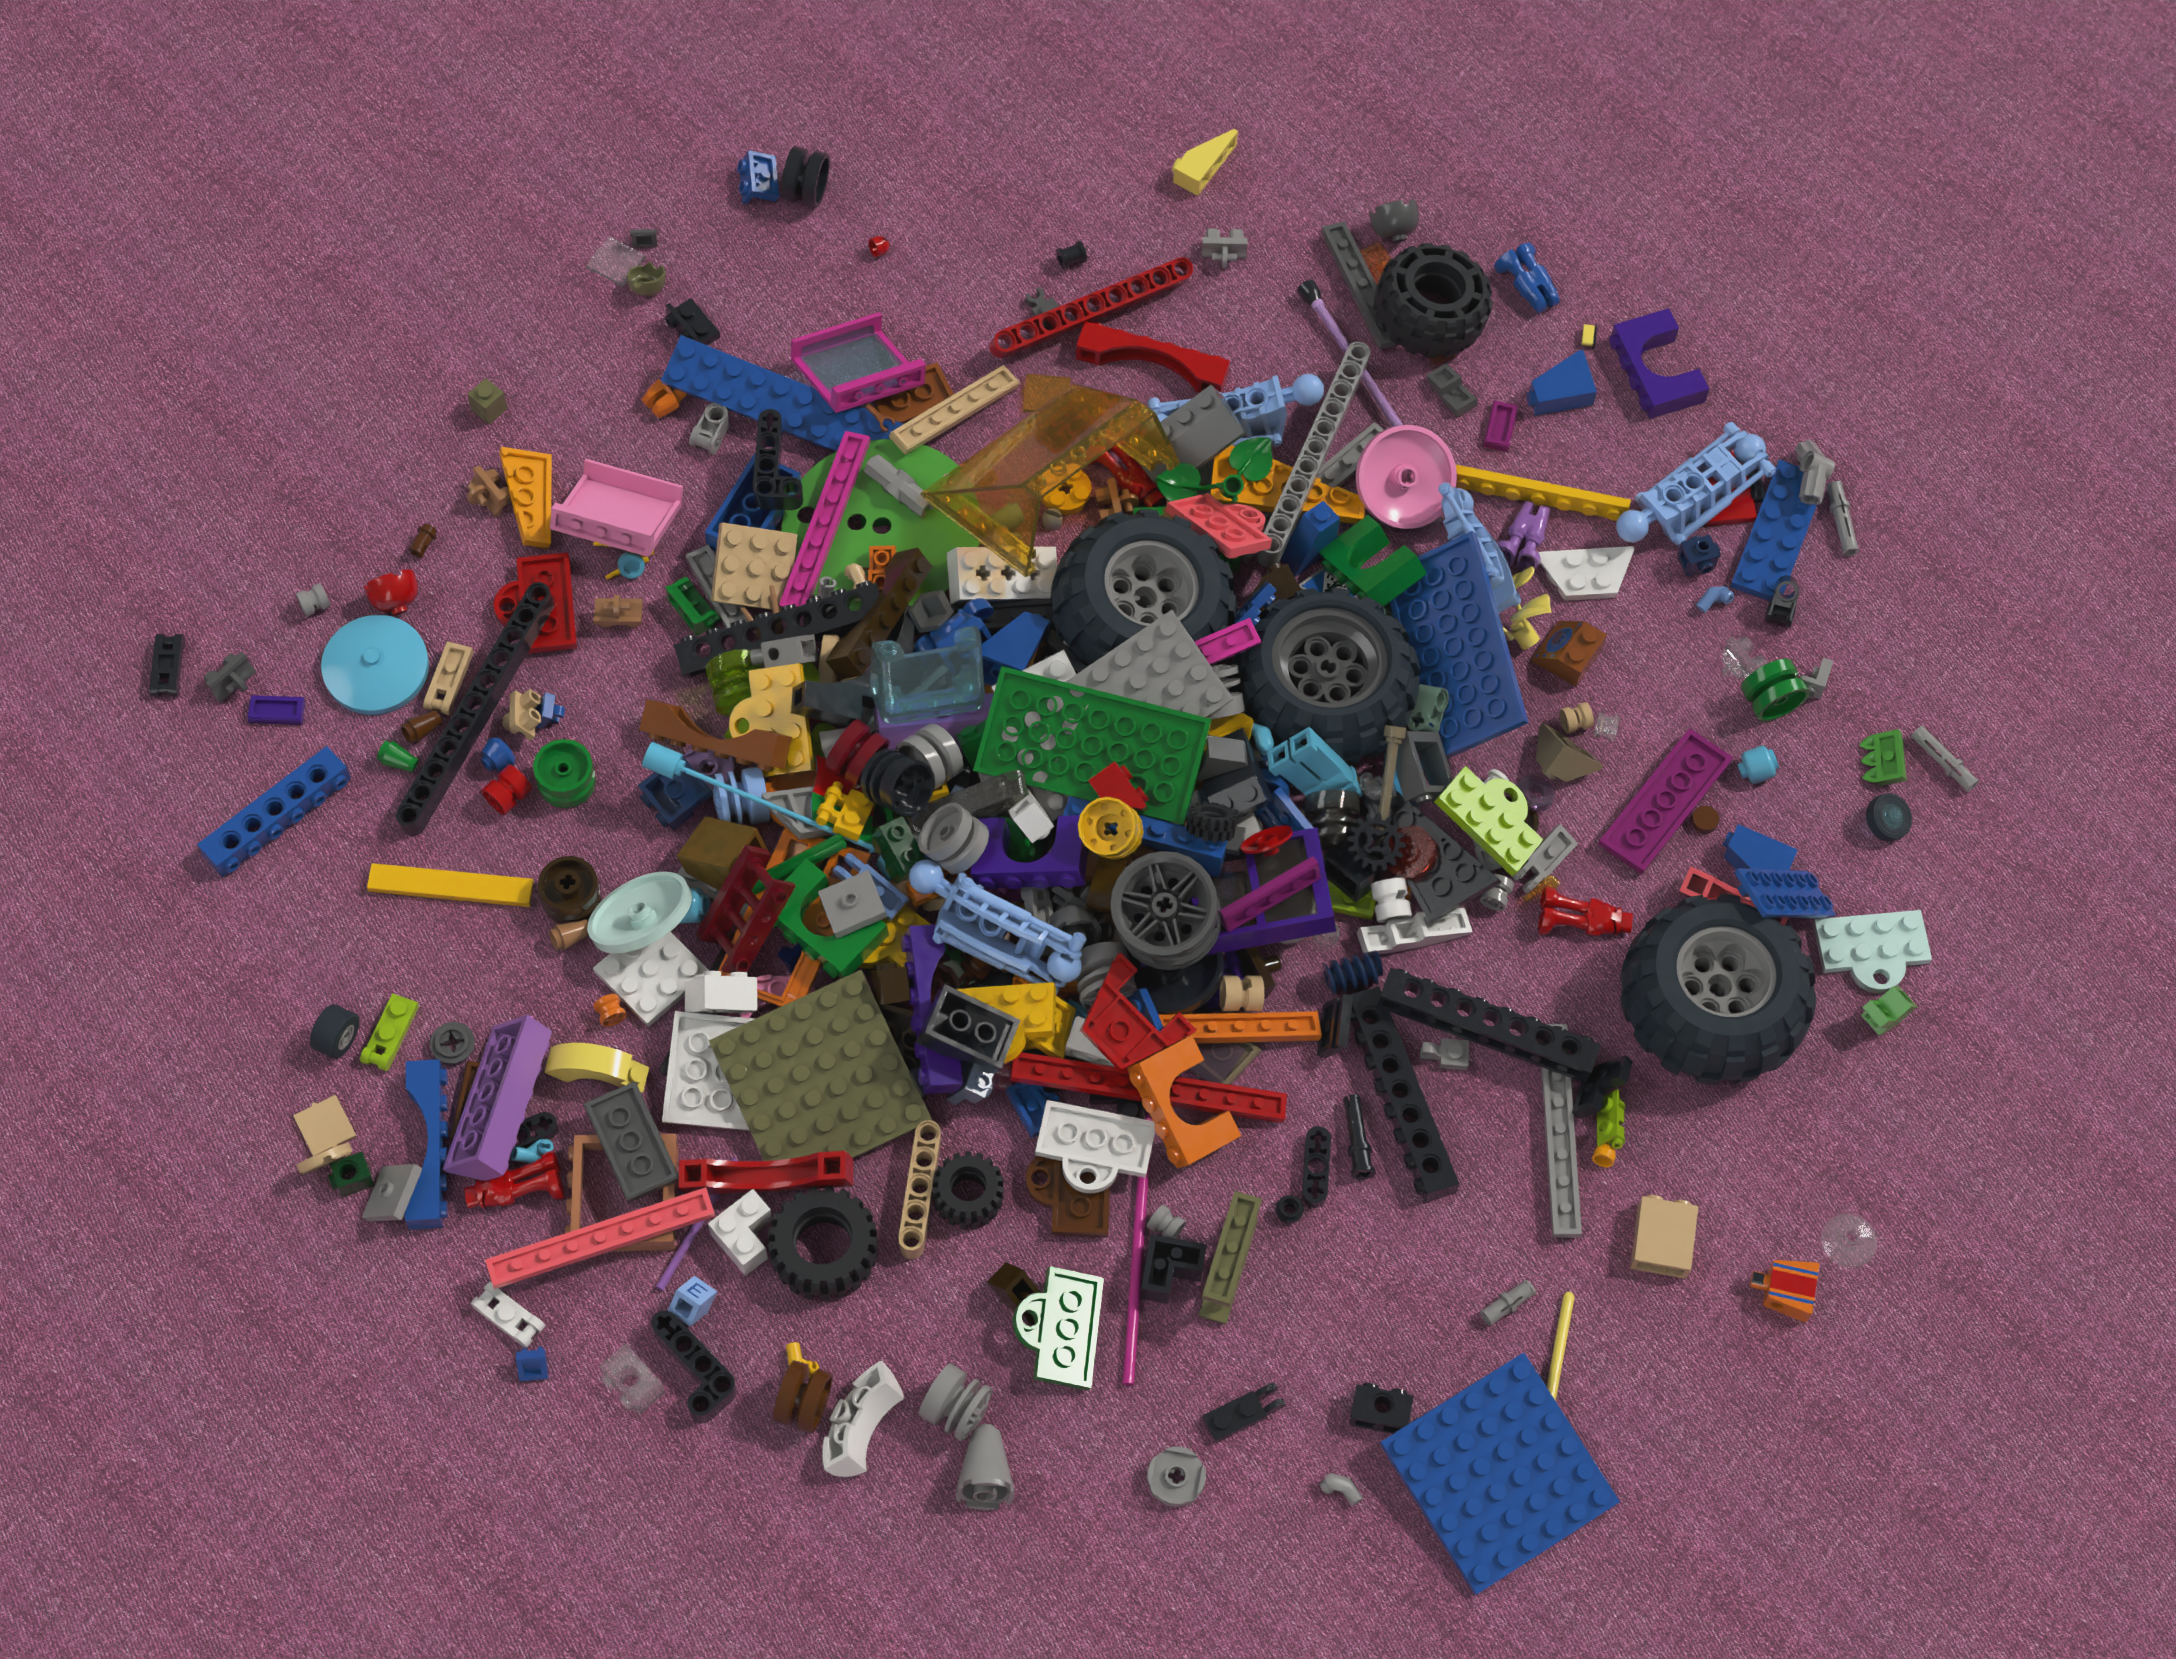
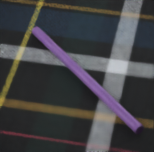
(683, 1247)

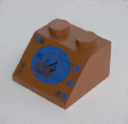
(1570, 650)

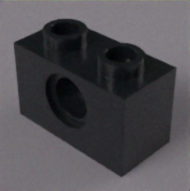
(1366, 1416)

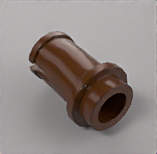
(425, 535)

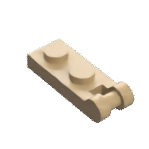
(448, 677)

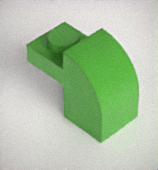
(1888, 1010)

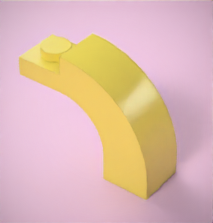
(595, 1062)

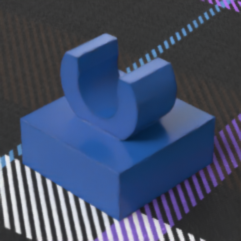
(549, 711)
(532, 1364)

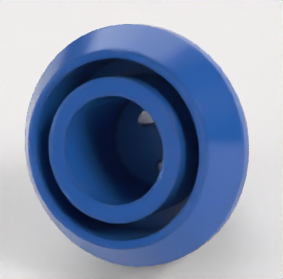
(497, 755)

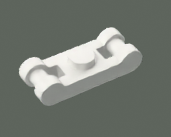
(507, 1315)

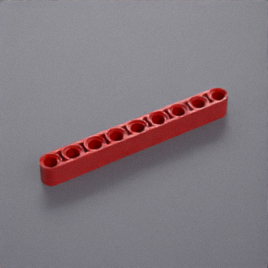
(1081, 313)

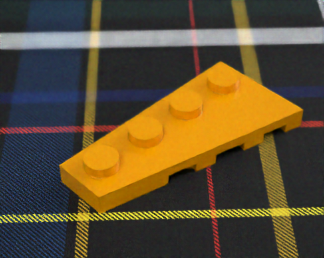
(529, 486)

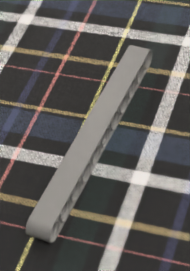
(1314, 452)

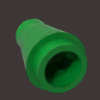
(397, 757)

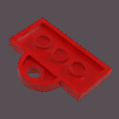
(555, 572)

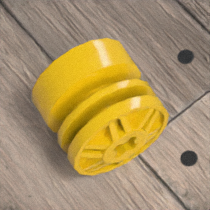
(1095, 830)

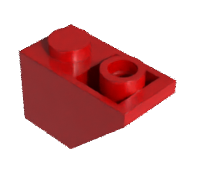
(1115, 783)

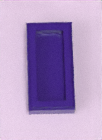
(276, 710)

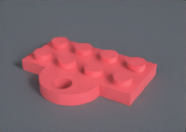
(1233, 527)

